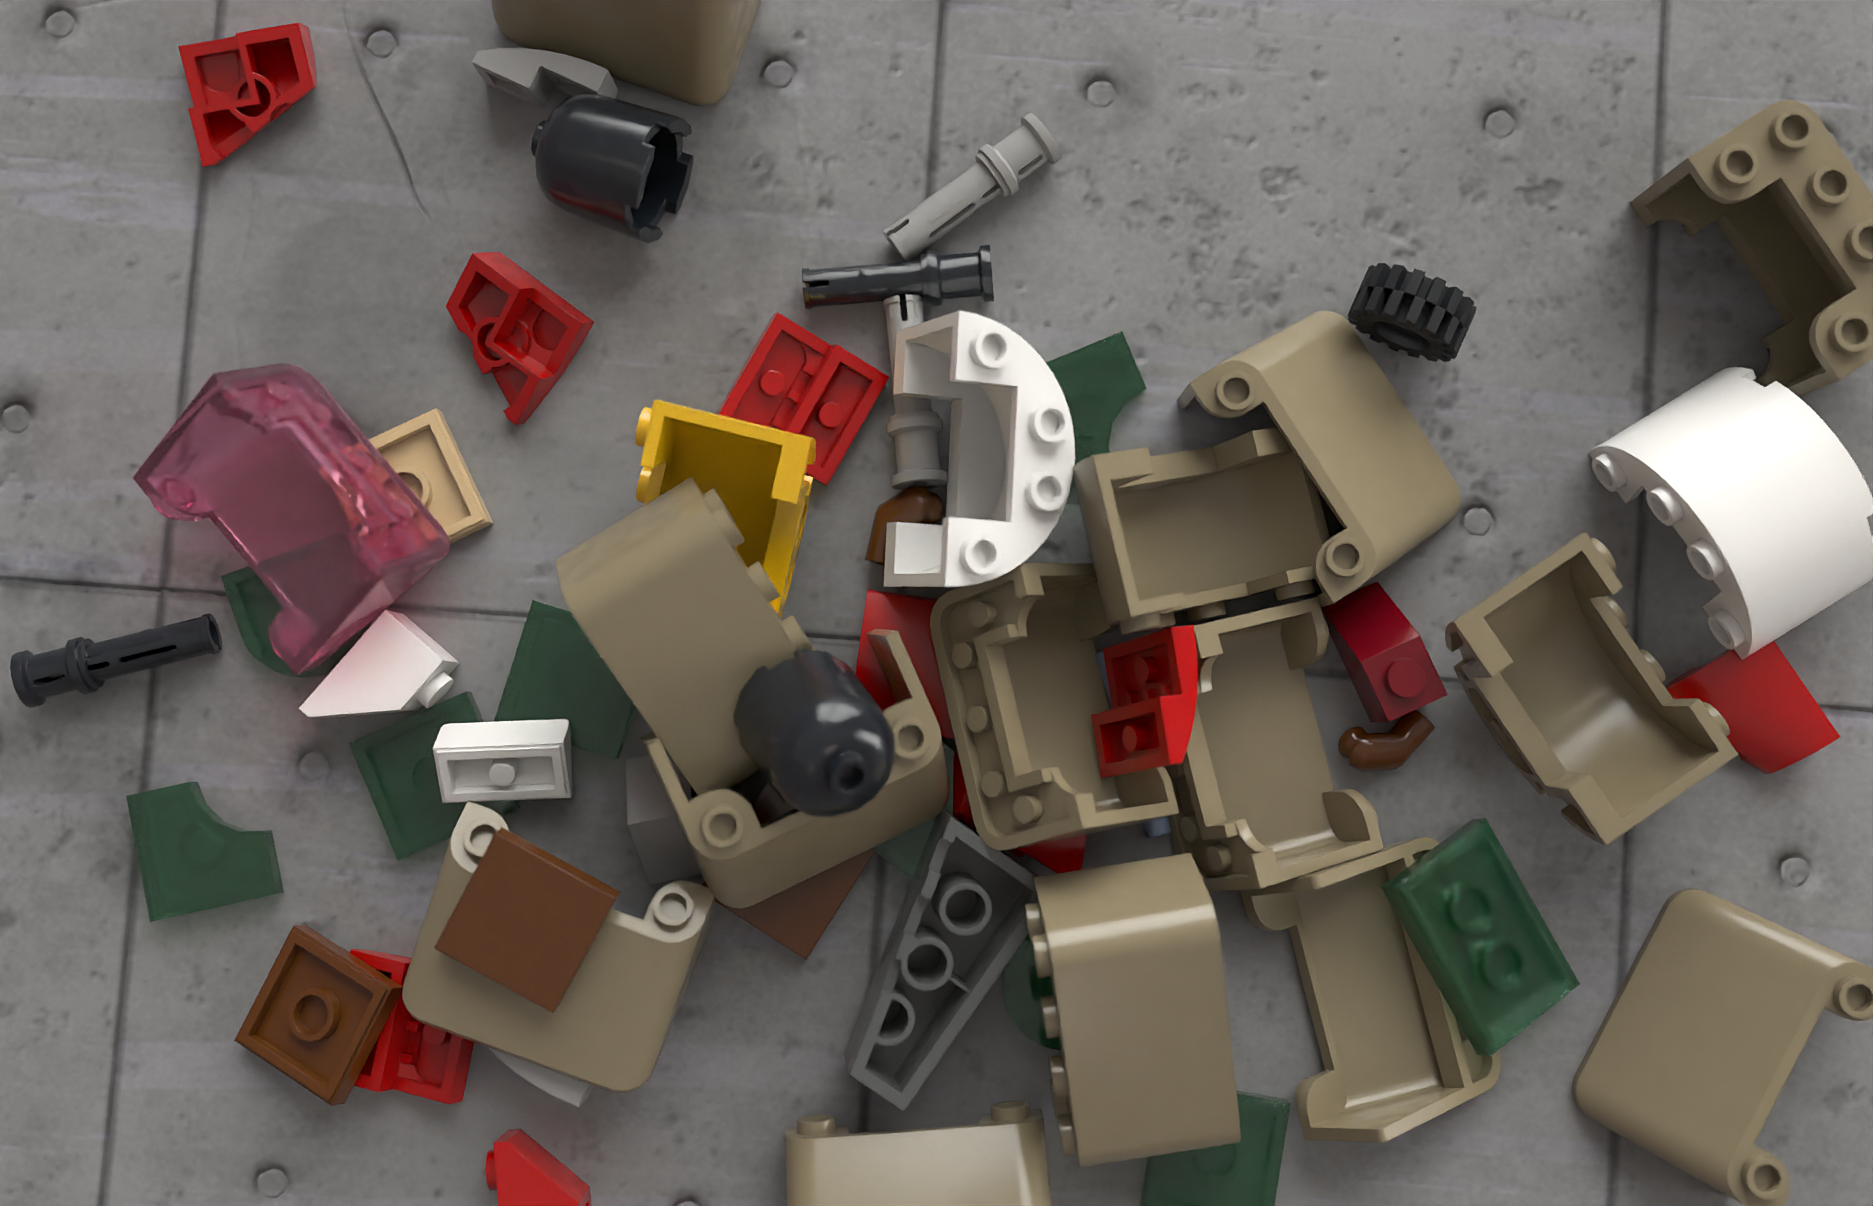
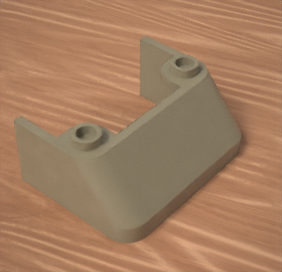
(756, 860)

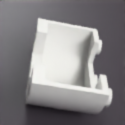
(1005, 452)
(1755, 497)

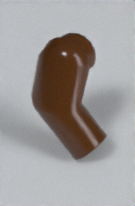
(910, 505)
(1388, 749)

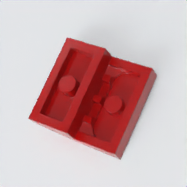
(805, 389)
(911, 619)
(1151, 702)
(410, 1053)

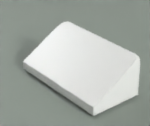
(504, 760)

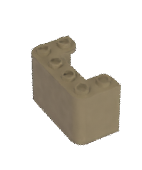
(1798, 227)
(681, 624)
(1135, 1010)

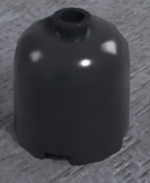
(613, 163)
(815, 734)

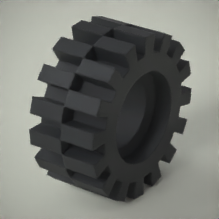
(1412, 312)

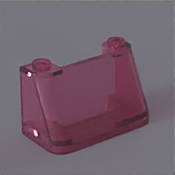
(298, 502)

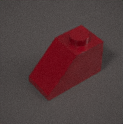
(1382, 654)

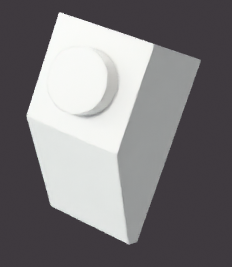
(385, 672)

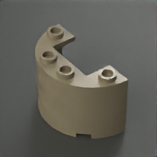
(1198, 528)
(1578, 696)

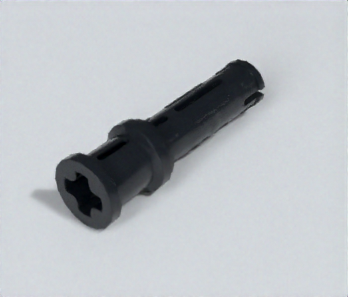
(932, 277)
(87, 664)

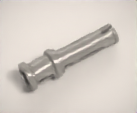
(994, 173)
(914, 423)

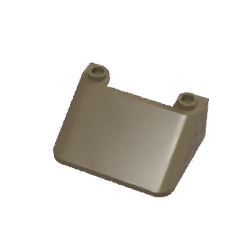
(1347, 436)
(617, 1004)
(1375, 1009)
(1711, 1038)

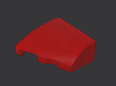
(516, 329)
(1763, 703)

